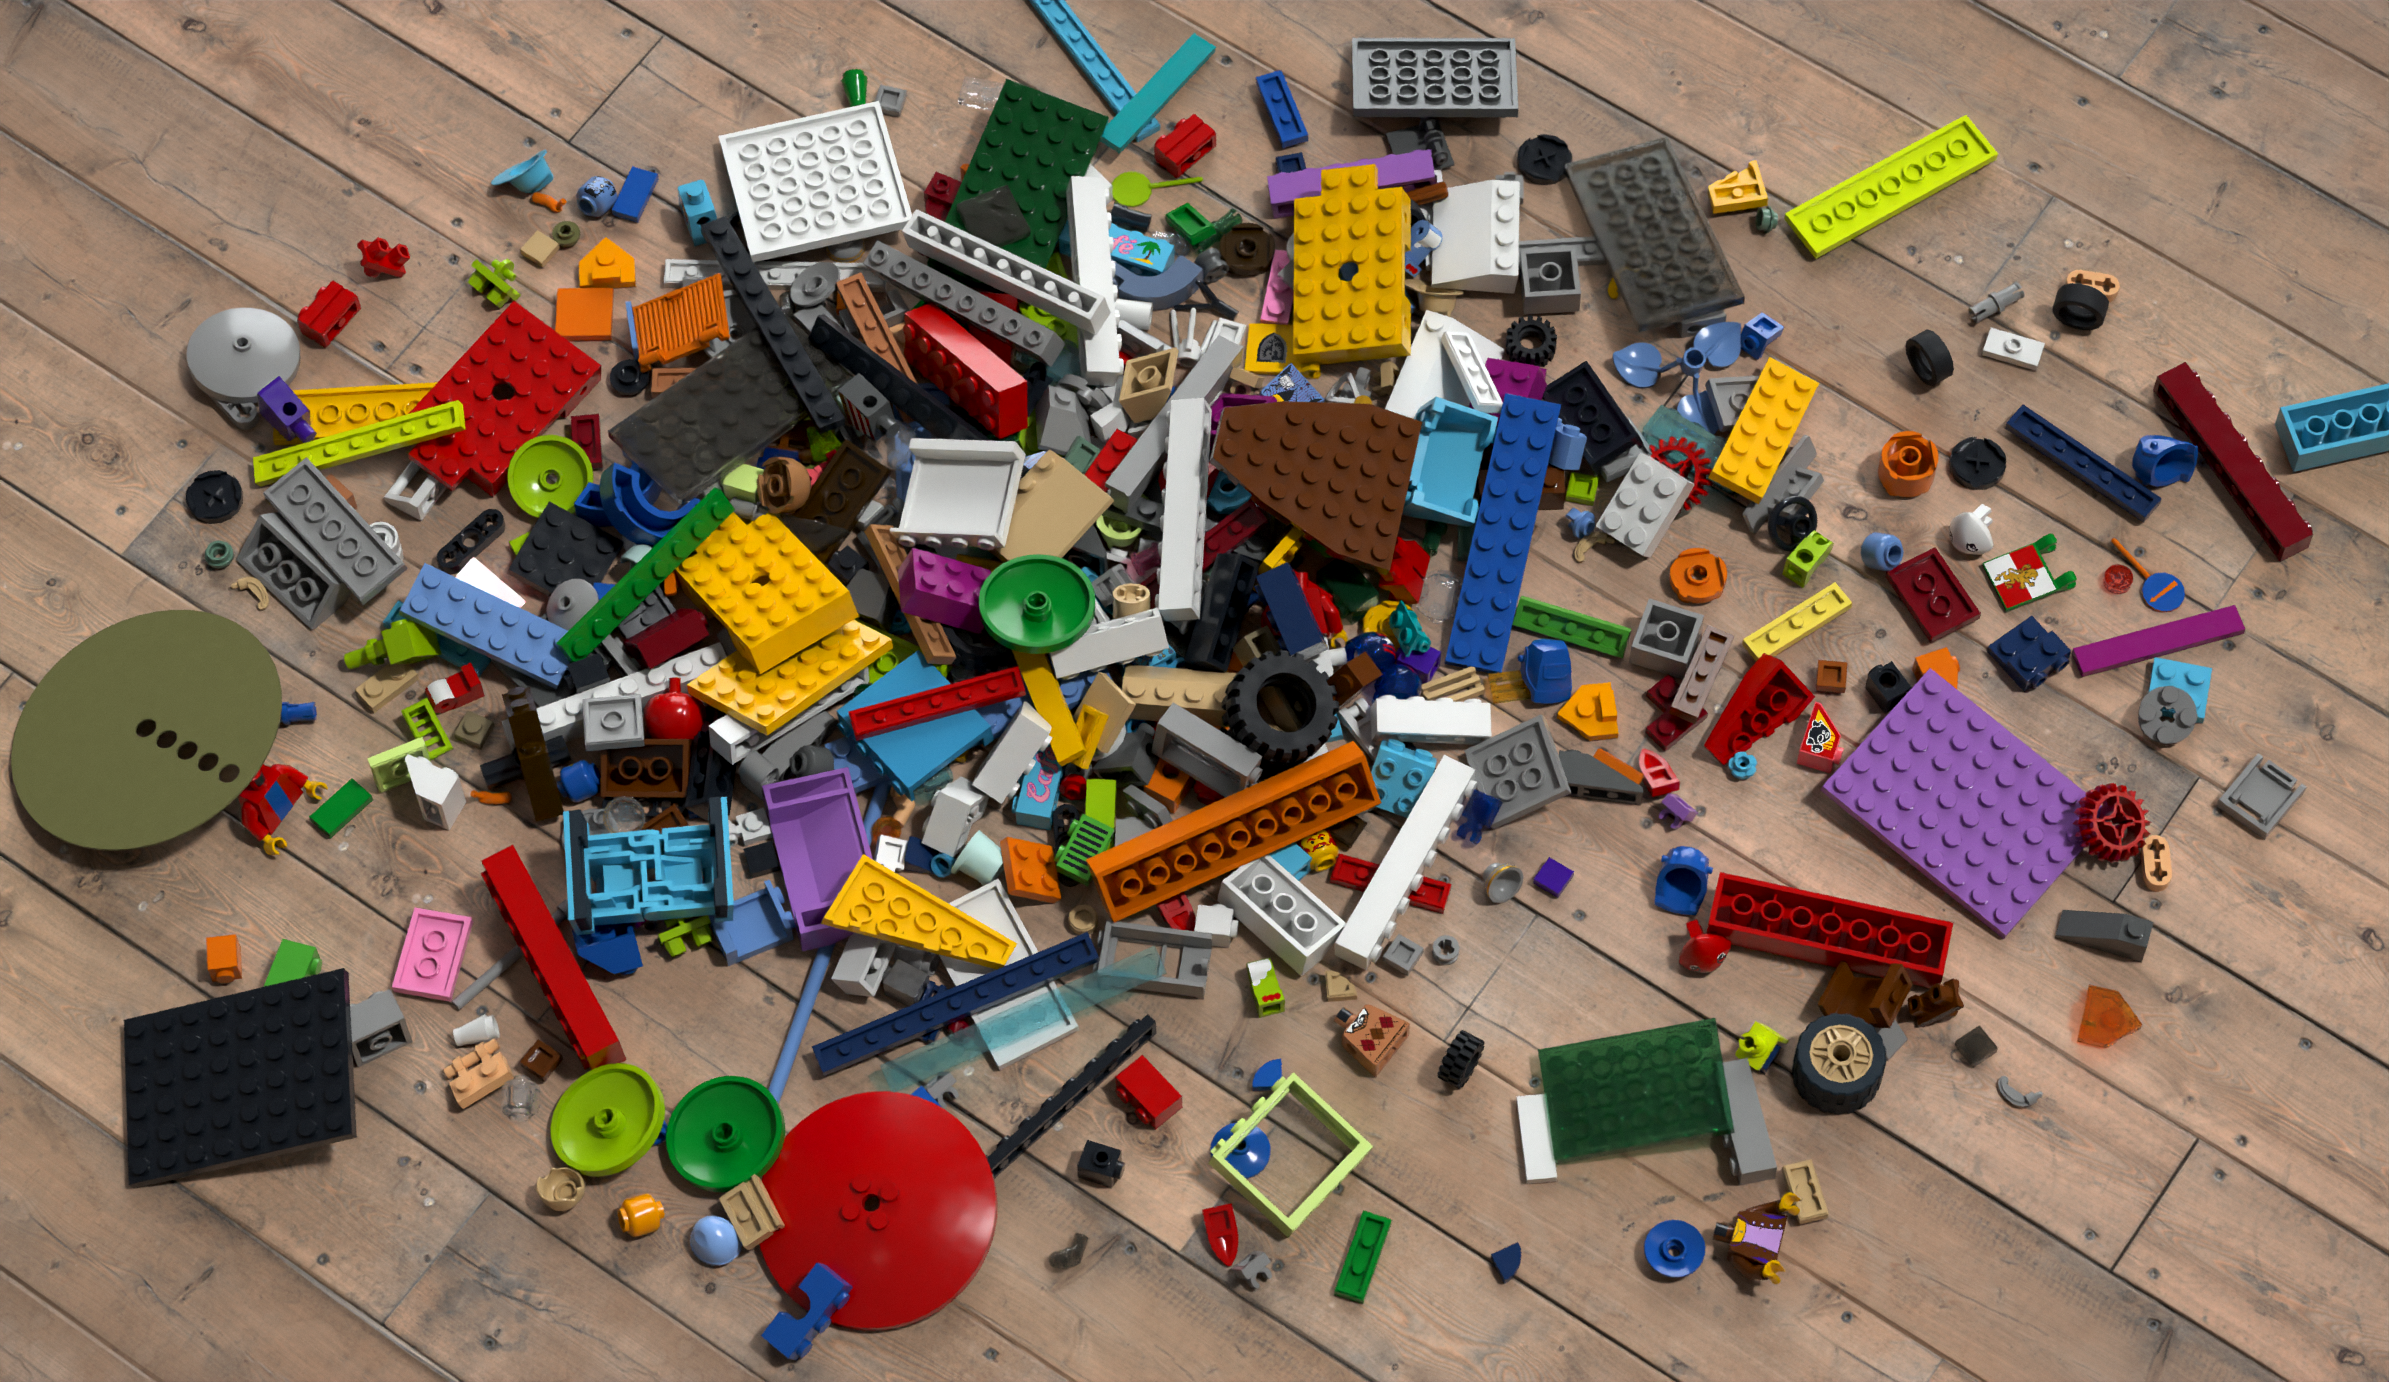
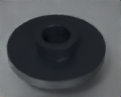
(627, 377)

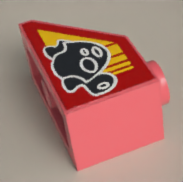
(1821, 742)

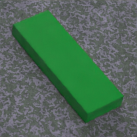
(1363, 1257)

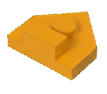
(607, 267)
(1592, 712)

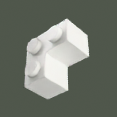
(953, 815)

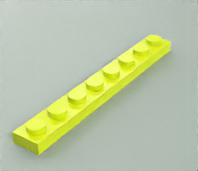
(362, 441)

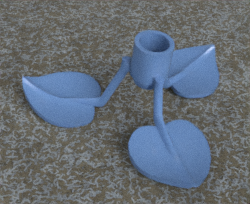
(1716, 343)

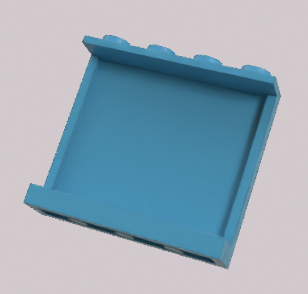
(921, 750)

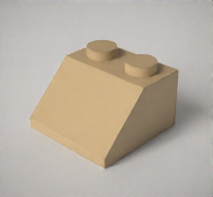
(1148, 384)

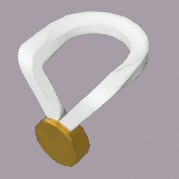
(1360, 399)

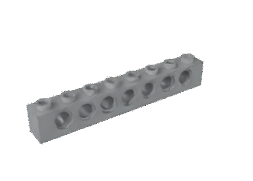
(964, 303)

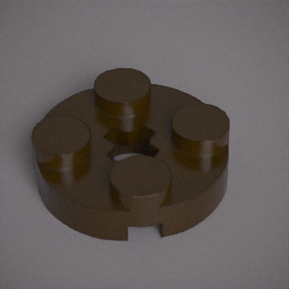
(1247, 263)

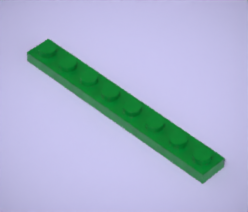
(645, 576)

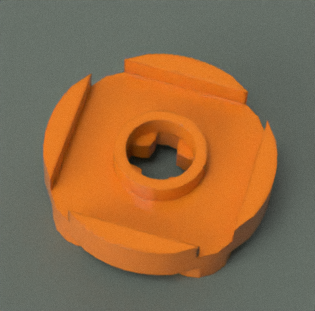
(1695, 590)

